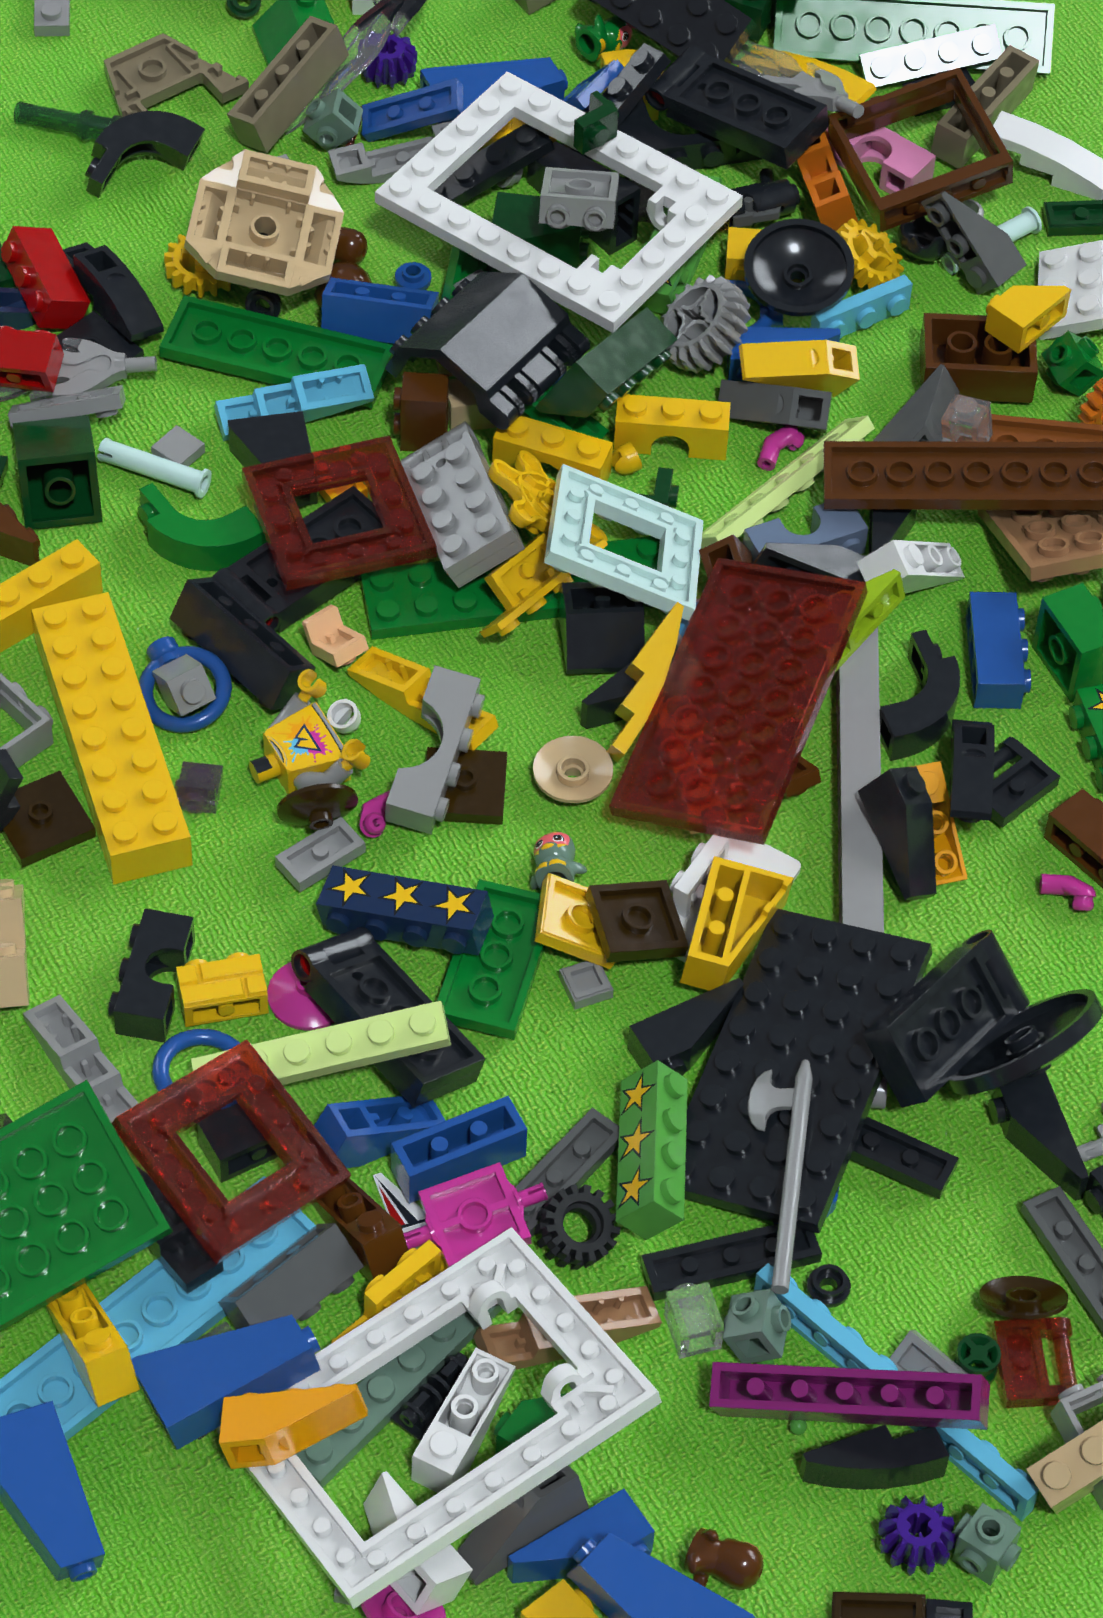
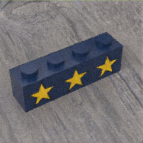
(406, 910)

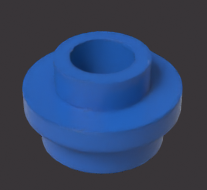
(413, 276)

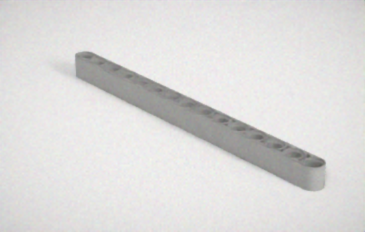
(857, 765)

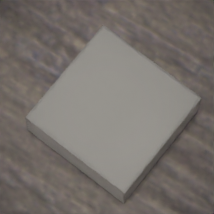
(179, 447)
(585, 984)

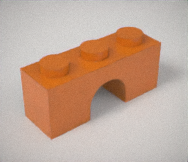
(826, 184)

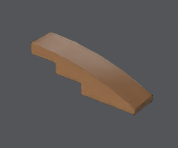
(618, 1312)

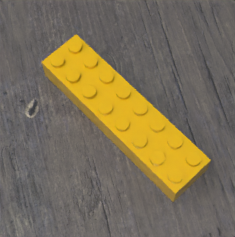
(112, 738)

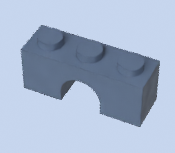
(828, 527)

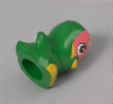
(602, 37)

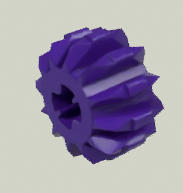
(393, 64)
(917, 1550)

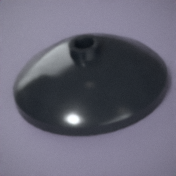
(803, 252)

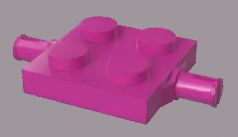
(472, 1212)

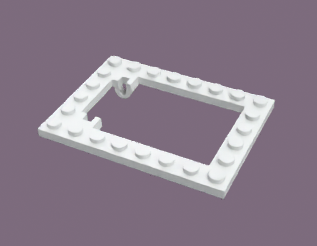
(609, 298)
(604, 1399)

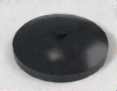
(1030, 1042)

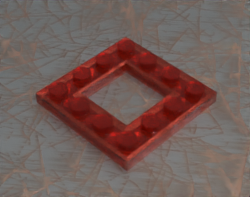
(303, 563)
(220, 1224)

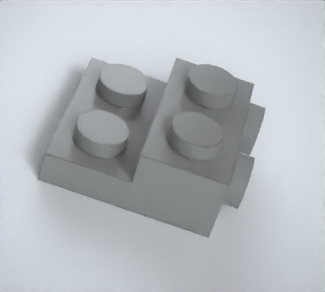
(578, 198)

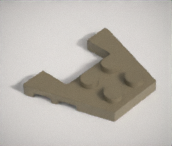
(161, 70)

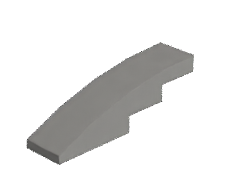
(77, 1054)

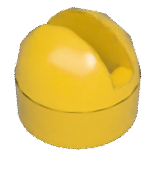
(626, 459)

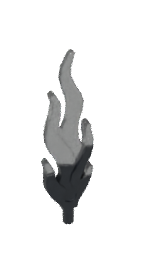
(364, 43)

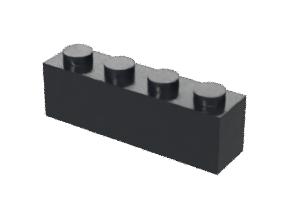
(241, 640)

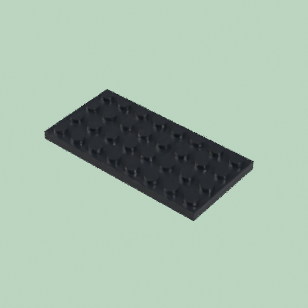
(801, 999)

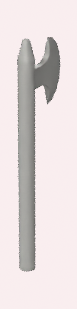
(762, 1102)

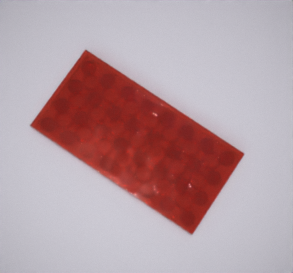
(739, 700)

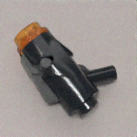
(764, 201)

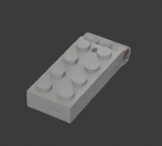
(462, 505)

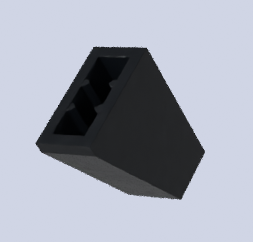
(270, 439)

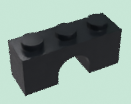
(158, 946)

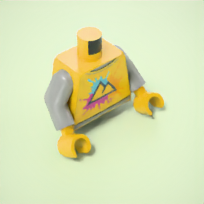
(304, 746)

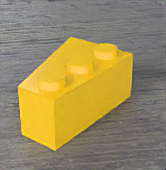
(731, 920)

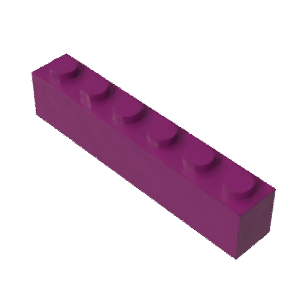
(850, 1395)

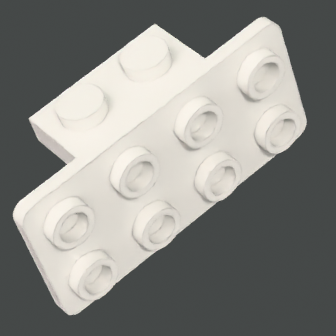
(690, 885)

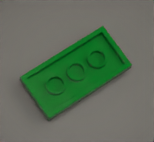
(493, 988)

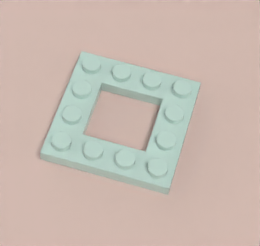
(570, 551)

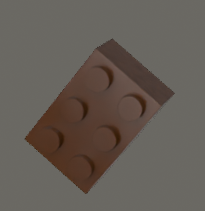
(975, 359)

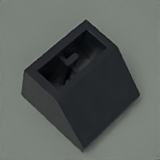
(599, 628)

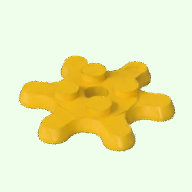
(531, 494)

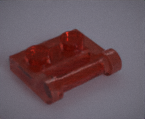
(1023, 1360)

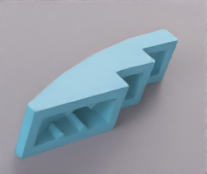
(313, 393)

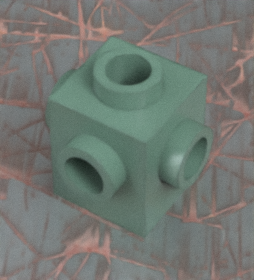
(332, 120)
(756, 1326)
(987, 1543)

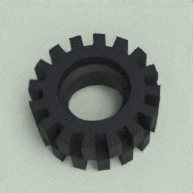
(558, 1241)

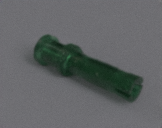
(84, 124)

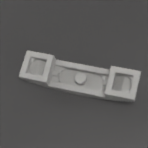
(357, 166)

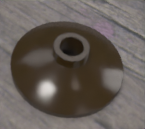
(317, 805)
(1023, 1297)

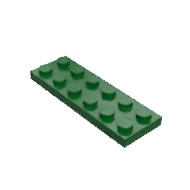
(265, 345)

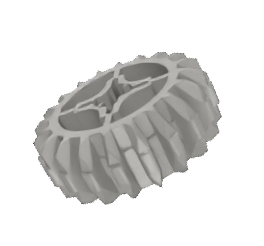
(706, 323)

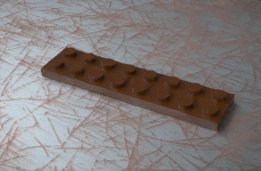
(963, 475)

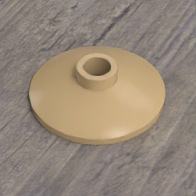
(573, 757)

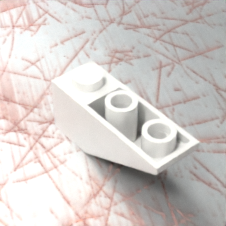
(919, 562)
(461, 1422)
(433, 1581)

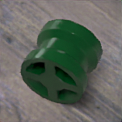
(981, 1350)

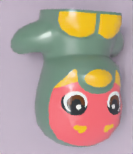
(555, 855)

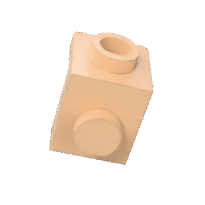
(332, 639)

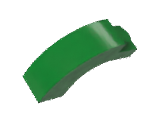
(195, 542)

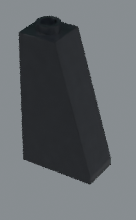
(627, 201)

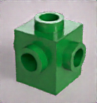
(1073, 363)

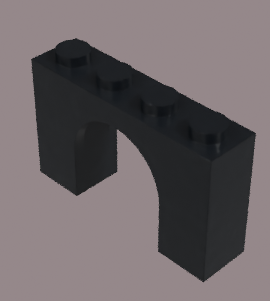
(692, 150)

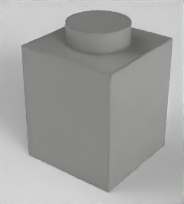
(184, 685)

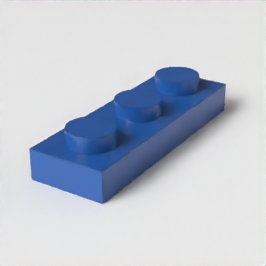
(412, 110)

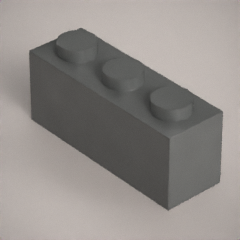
(295, 1279)

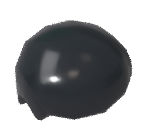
(921, 240)

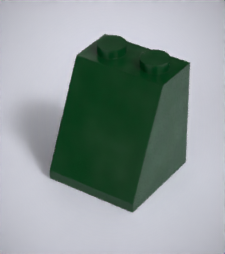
(521, 217)
(57, 472)

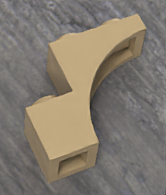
(13, 955)

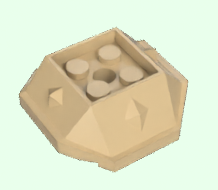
(269, 197)

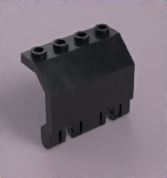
(498, 341)

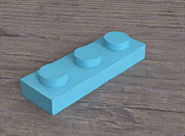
(867, 307)

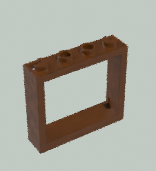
(908, 101)

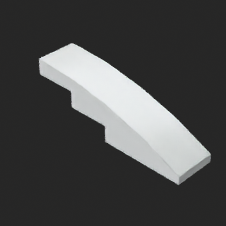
(1048, 152)

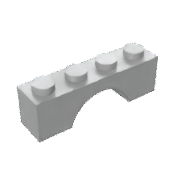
(420, 790)

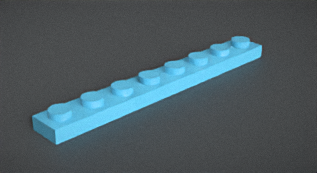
(847, 1349)

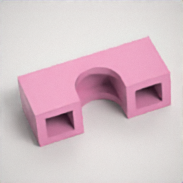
(901, 160)

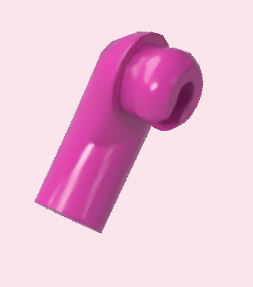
(772, 444)
(373, 816)
(1068, 886)

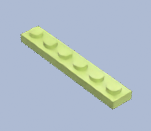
(792, 478)
(352, 1043)

